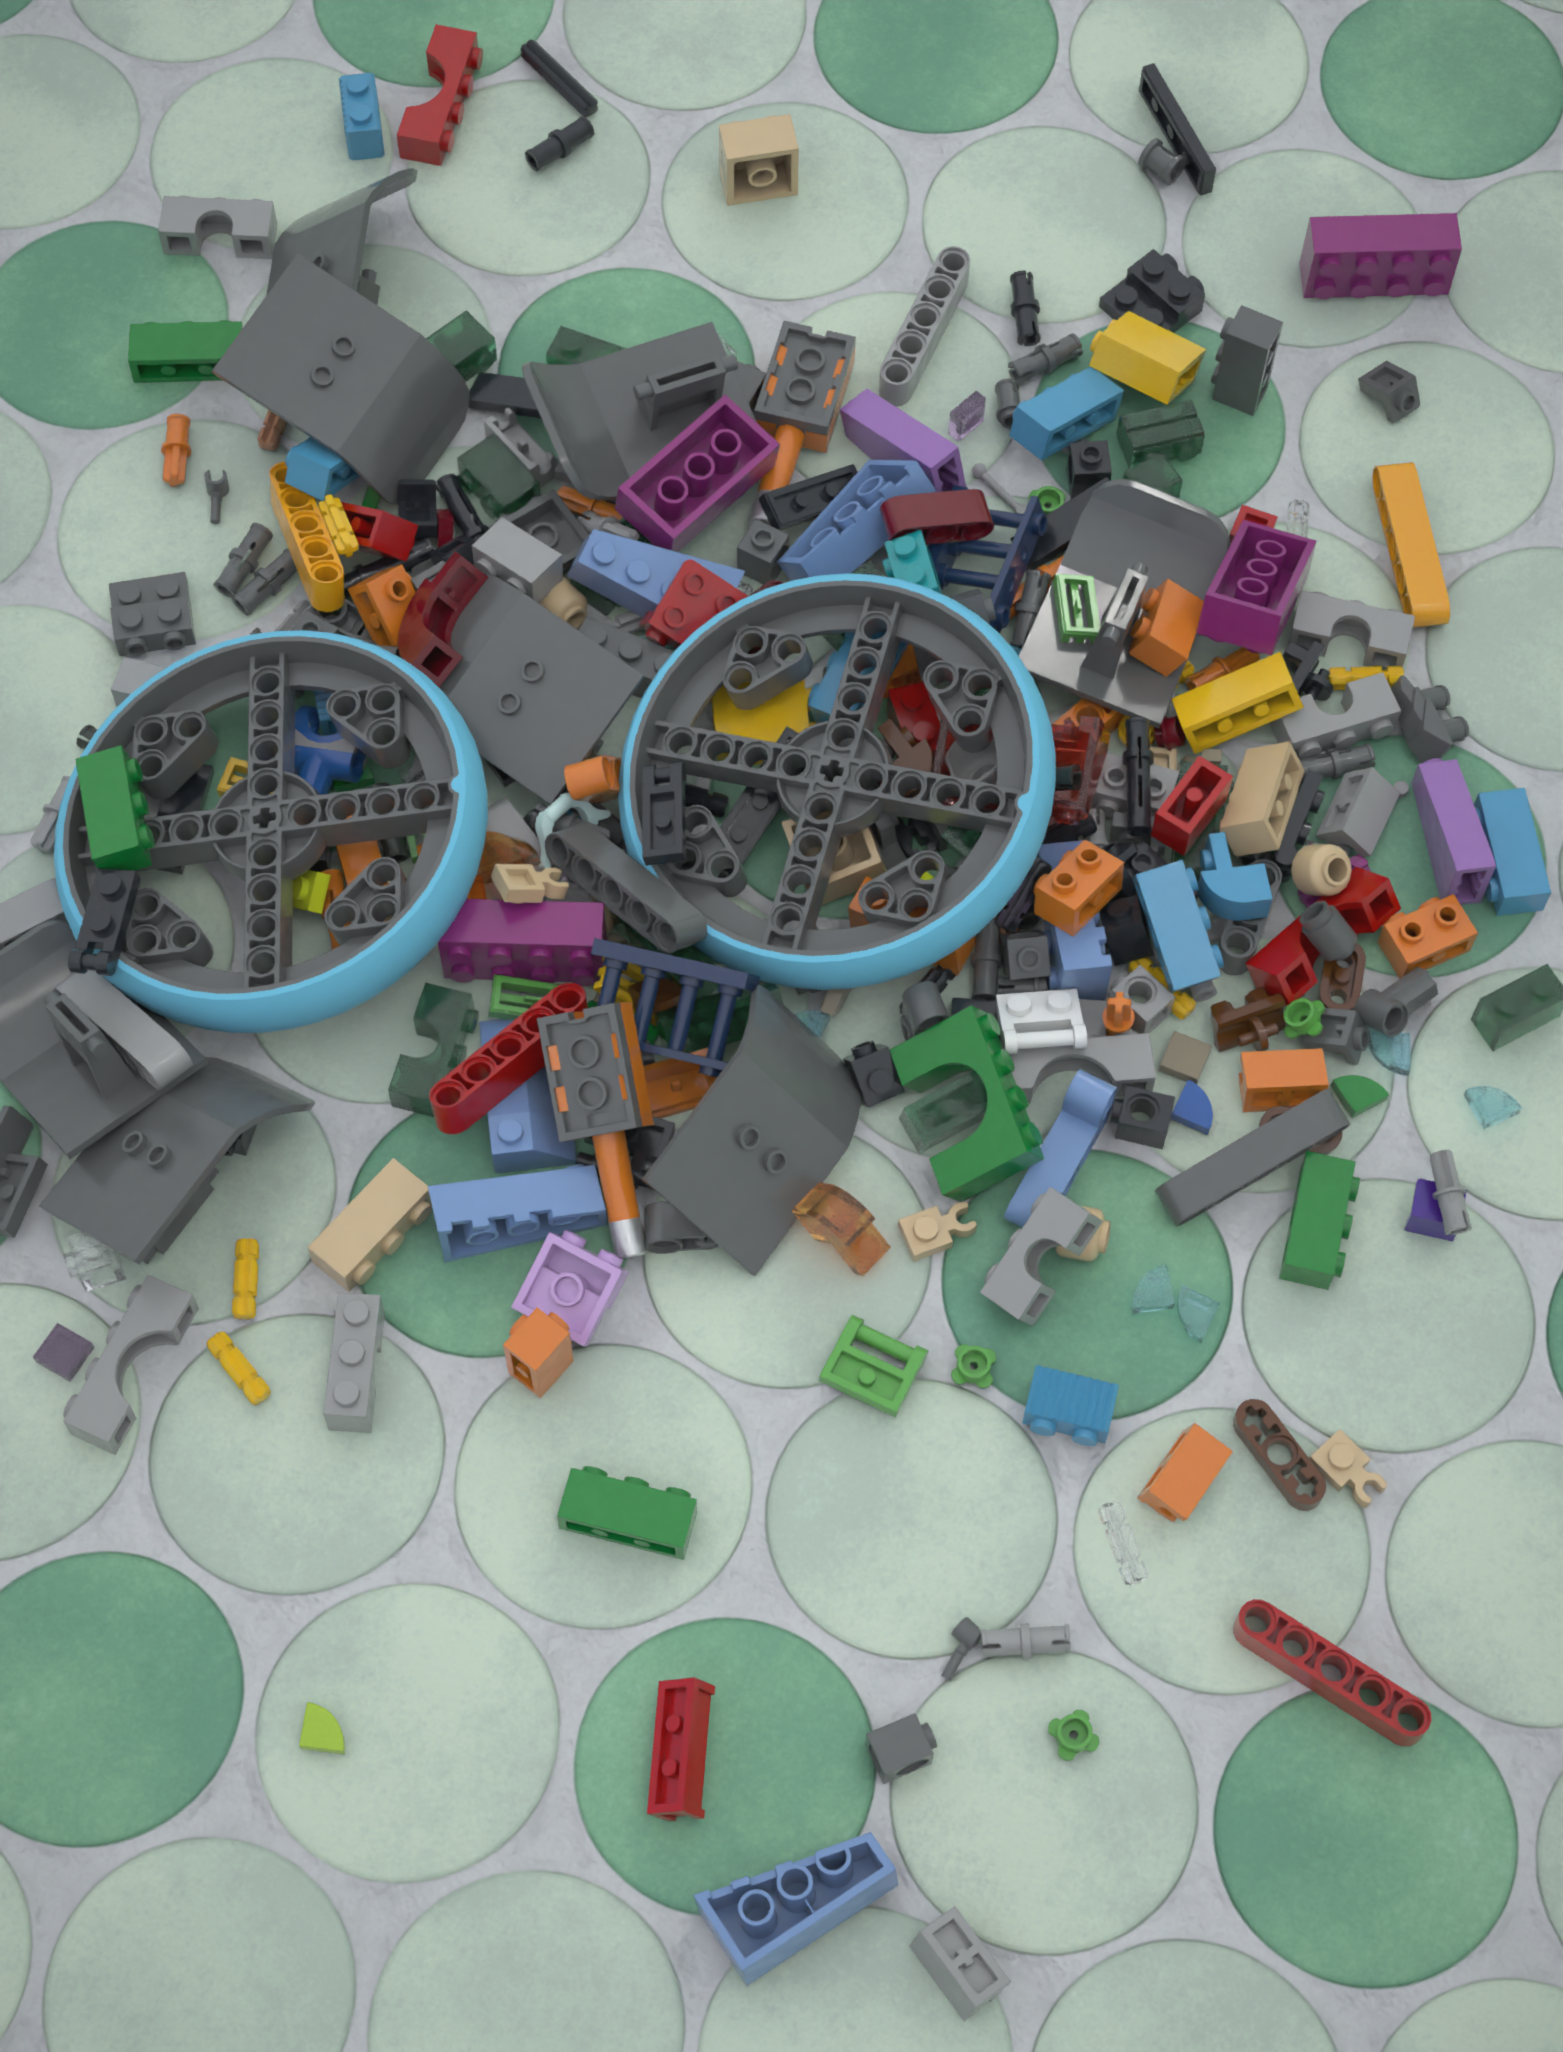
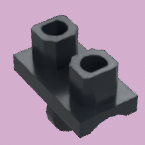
(1304, 663)

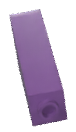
(891, 434)
(1452, 831)

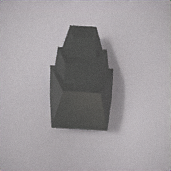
(1421, 724)

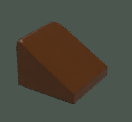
(667, 995)

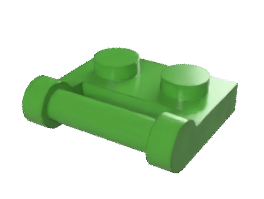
(867, 1376)

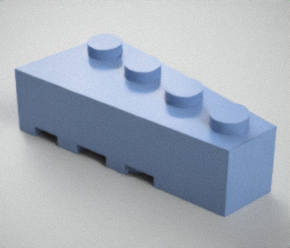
(852, 522)
(634, 571)
(1081, 959)
(515, 1209)
(788, 1908)

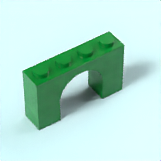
(1006, 1137)

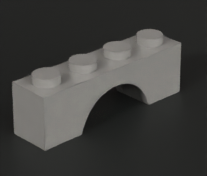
(1117, 1059)
(154, 1317)

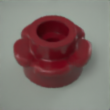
(1170, 733)

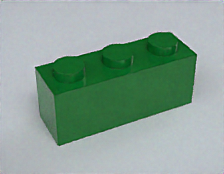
(179, 350)
(115, 810)
(1319, 1220)
(627, 1512)

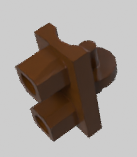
(1251, 1023)

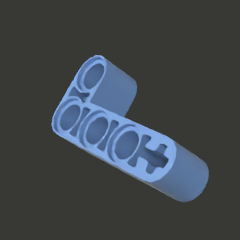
(1067, 1143)

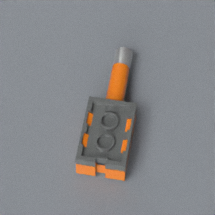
(801, 398)
(599, 1094)

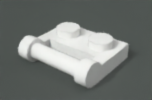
(1040, 1020)

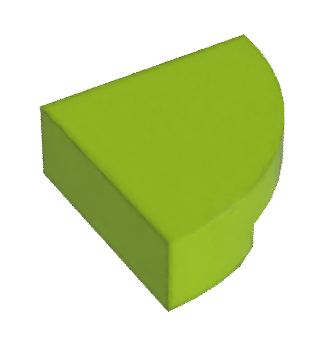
(321, 1731)

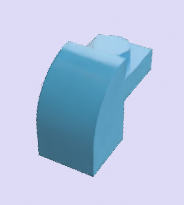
(1229, 890)

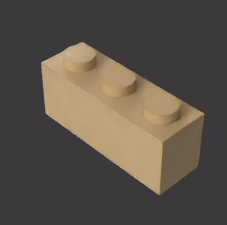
(1262, 799)
(371, 1226)

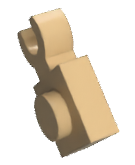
(523, 884)
(931, 1233)
(1344, 1463)

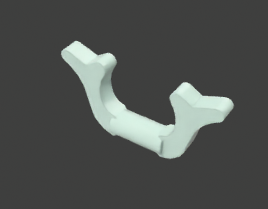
(546, 819)

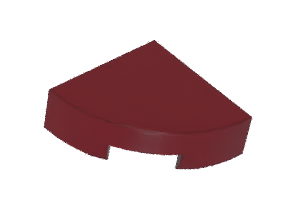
(445, 527)

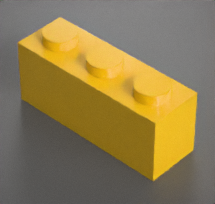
(1237, 703)

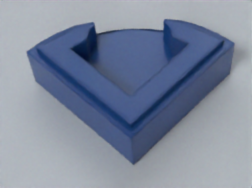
(1193, 1108)

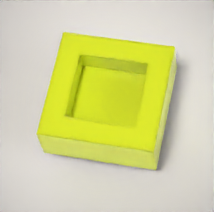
(310, 891)

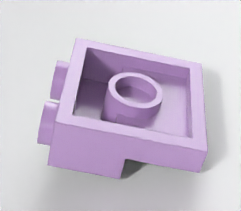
(572, 1284)

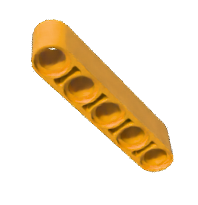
(308, 542)
(1411, 544)

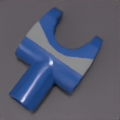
(324, 757)

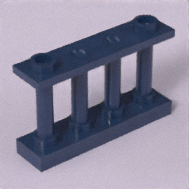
(1016, 556)
(692, 977)

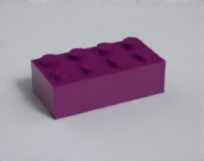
(1380, 255)
(697, 476)
(1256, 587)
(524, 941)

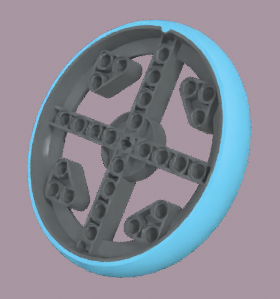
(779, 621)
(172, 739)

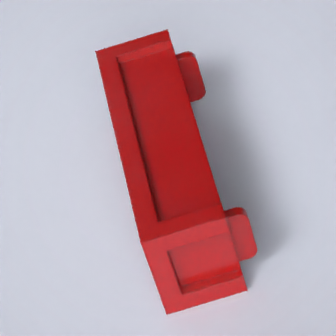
(679, 1749)

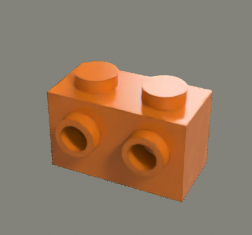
(383, 603)
(1166, 627)
(1078, 887)
(1427, 936)
(538, 1350)

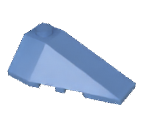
(524, 1122)

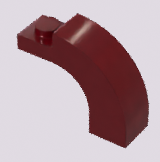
(431, 616)

